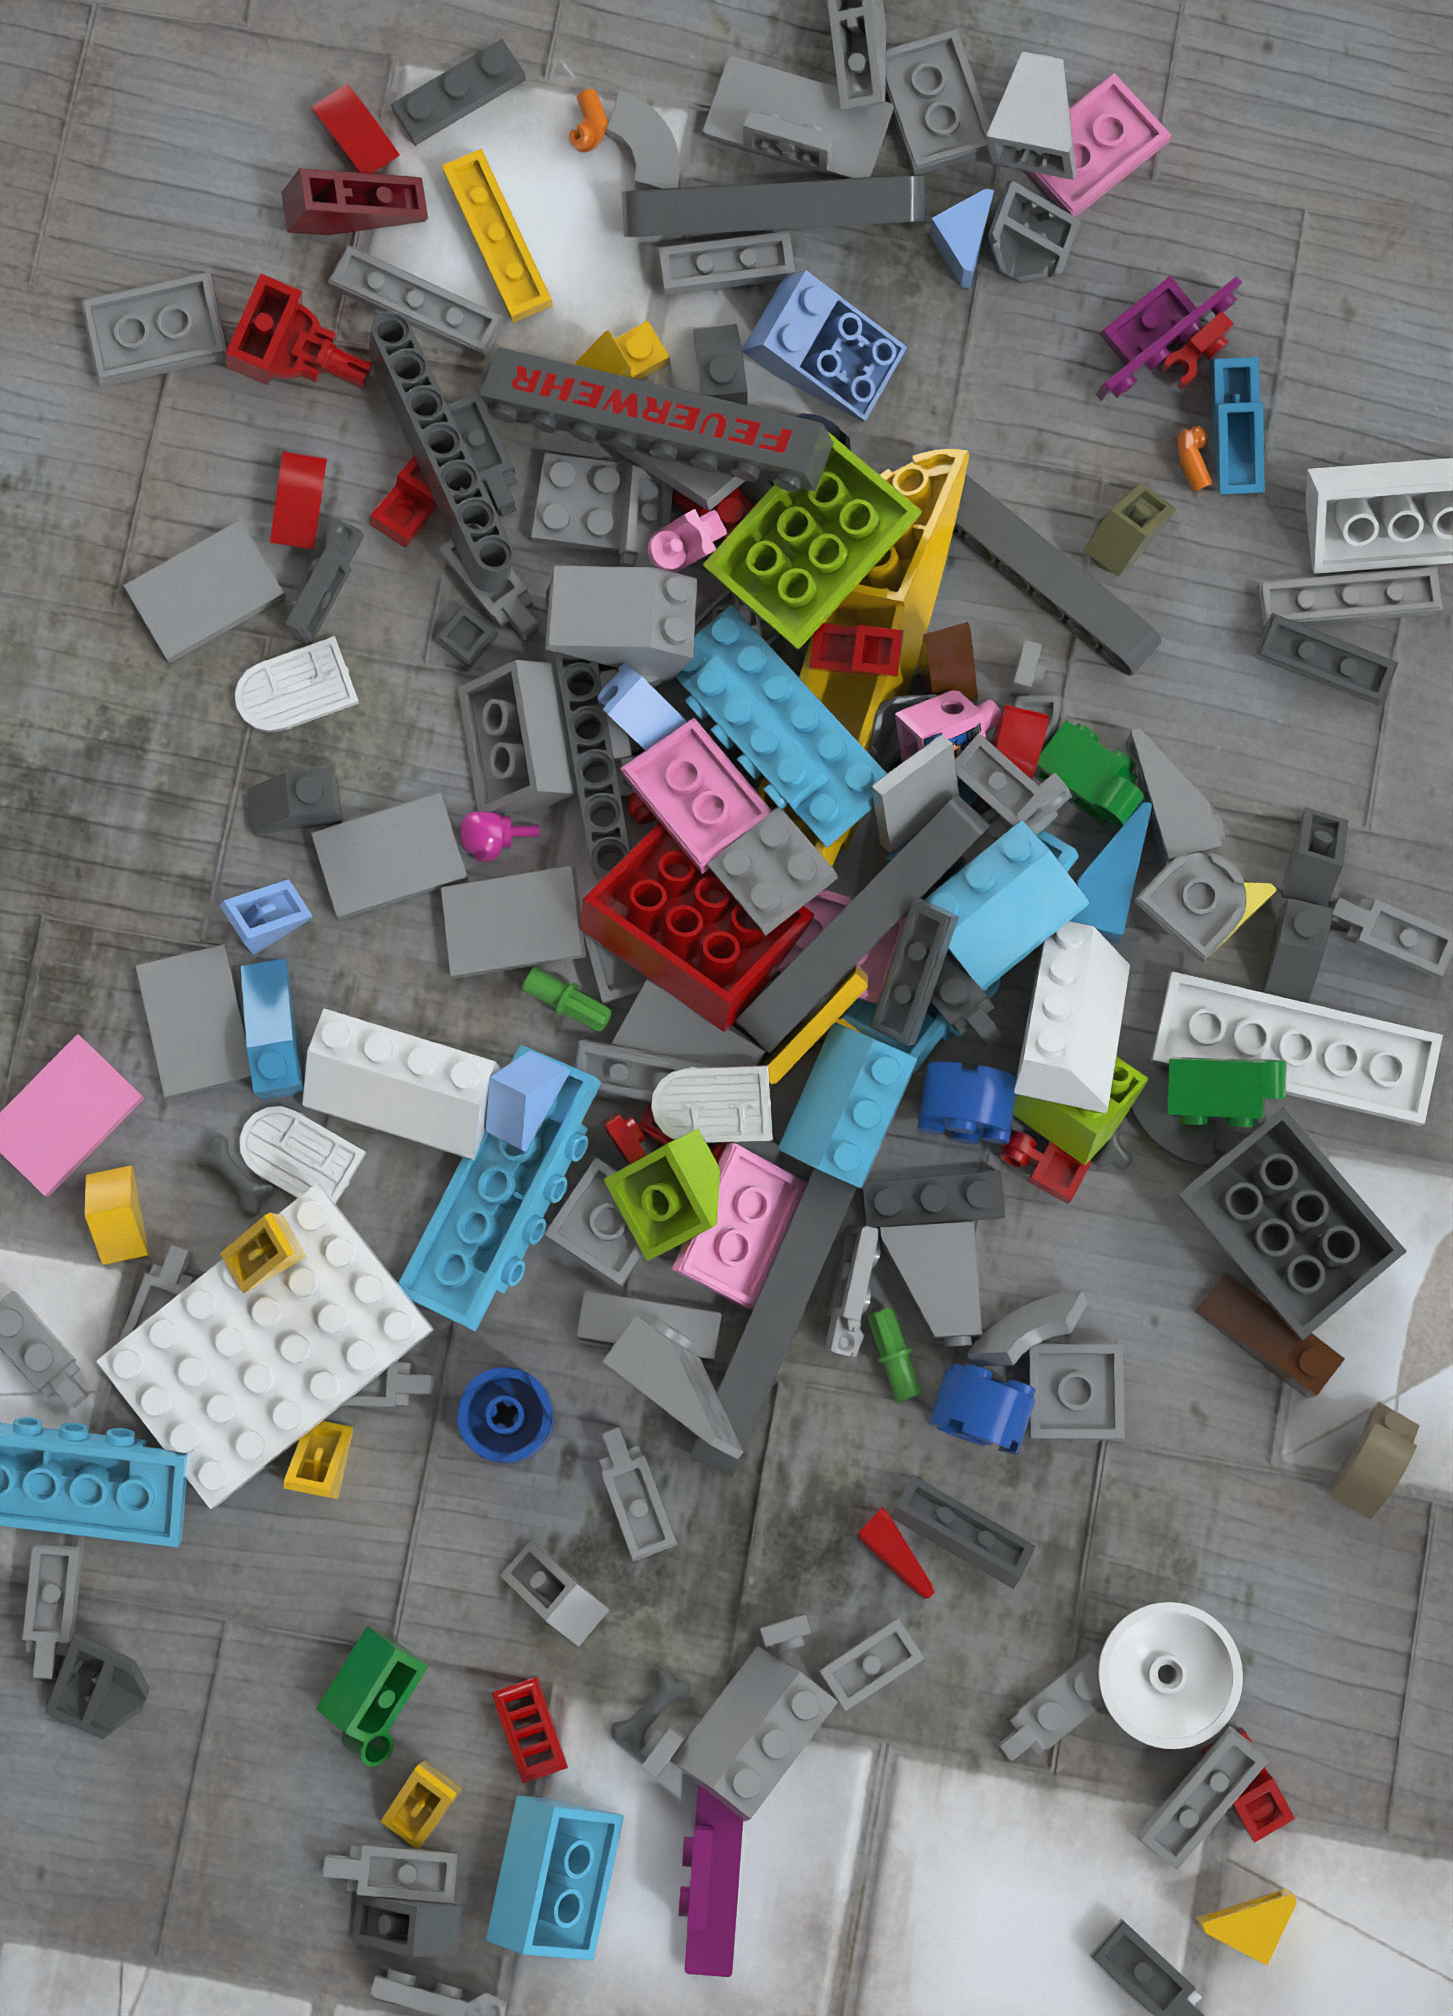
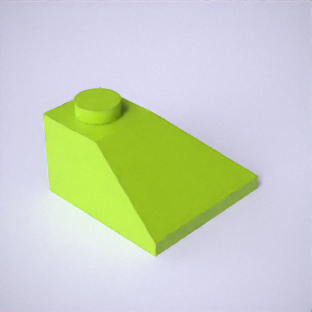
(668, 1194)

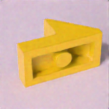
(629, 355)

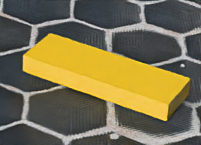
(816, 1024)

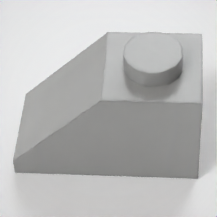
(554, 1593)

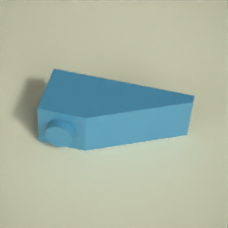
(1112, 877)
(271, 1030)

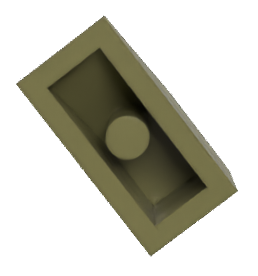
(1128, 529)

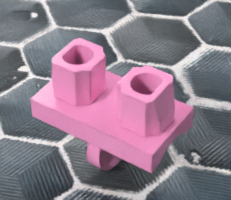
(685, 540)

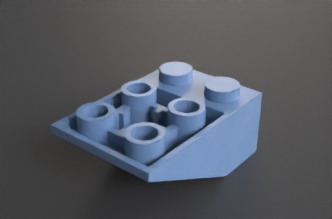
(824, 345)

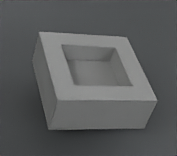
(1029, 669)
(786, 1633)
(660, 1750)

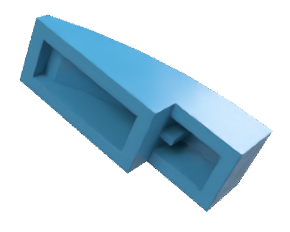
(1237, 425)

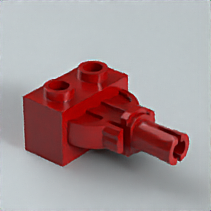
(286, 340)

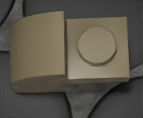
(1376, 1461)

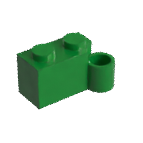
(1095, 776)
(1223, 1088)
(371, 1695)

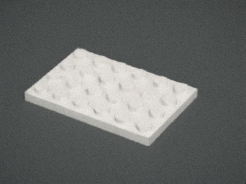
(261, 1368)

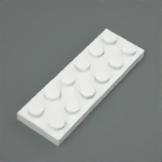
(1327, 1051)

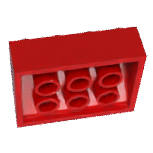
(686, 930)

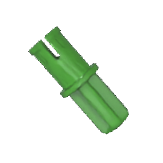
(567, 999)
(894, 1355)

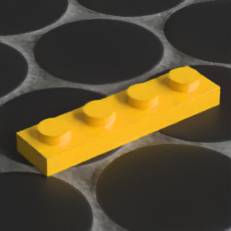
(497, 235)

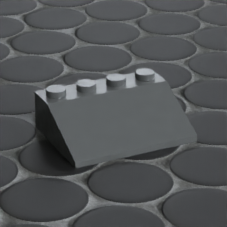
(1291, 1224)

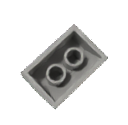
(517, 738)
(753, 1732)

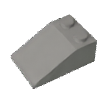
(623, 617)
(663, 1369)

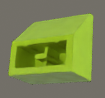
(1082, 1130)

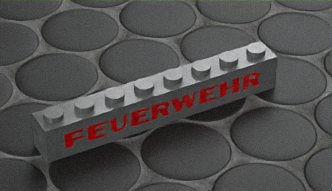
(657, 420)

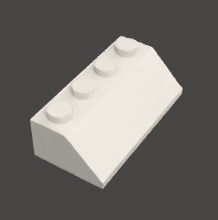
(1380, 515)
(1074, 1020)
(398, 1083)

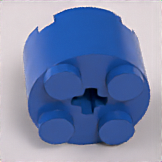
(967, 1103)
(481, 1406)
(983, 1409)

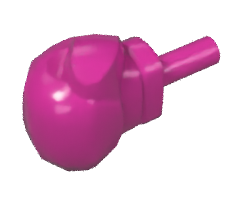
(488, 833)

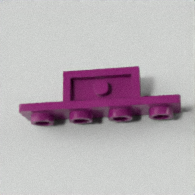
(1155, 323)
(713, 1888)

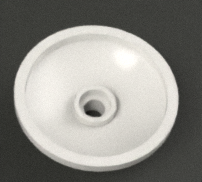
(1204, 1681)

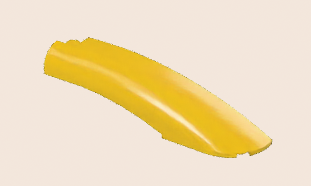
(895, 596)

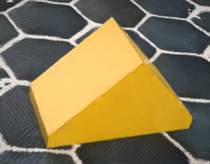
(115, 1215)
(262, 1252)
(320, 1460)
(421, 1804)
(1252, 1925)

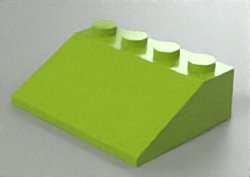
(811, 548)

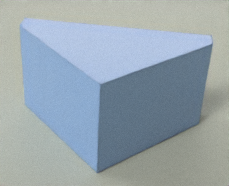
(960, 234)
(266, 914)
(522, 1097)

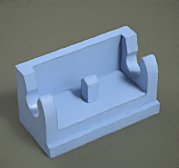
(639, 708)

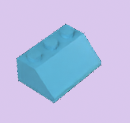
(1007, 904)
(848, 1104)
(554, 1878)

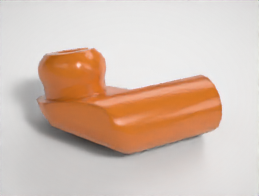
(594, 124)
(1190, 458)

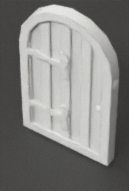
(295, 688)
(718, 1101)
(298, 1152)

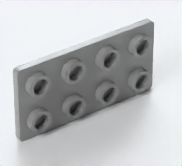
(795, 120)

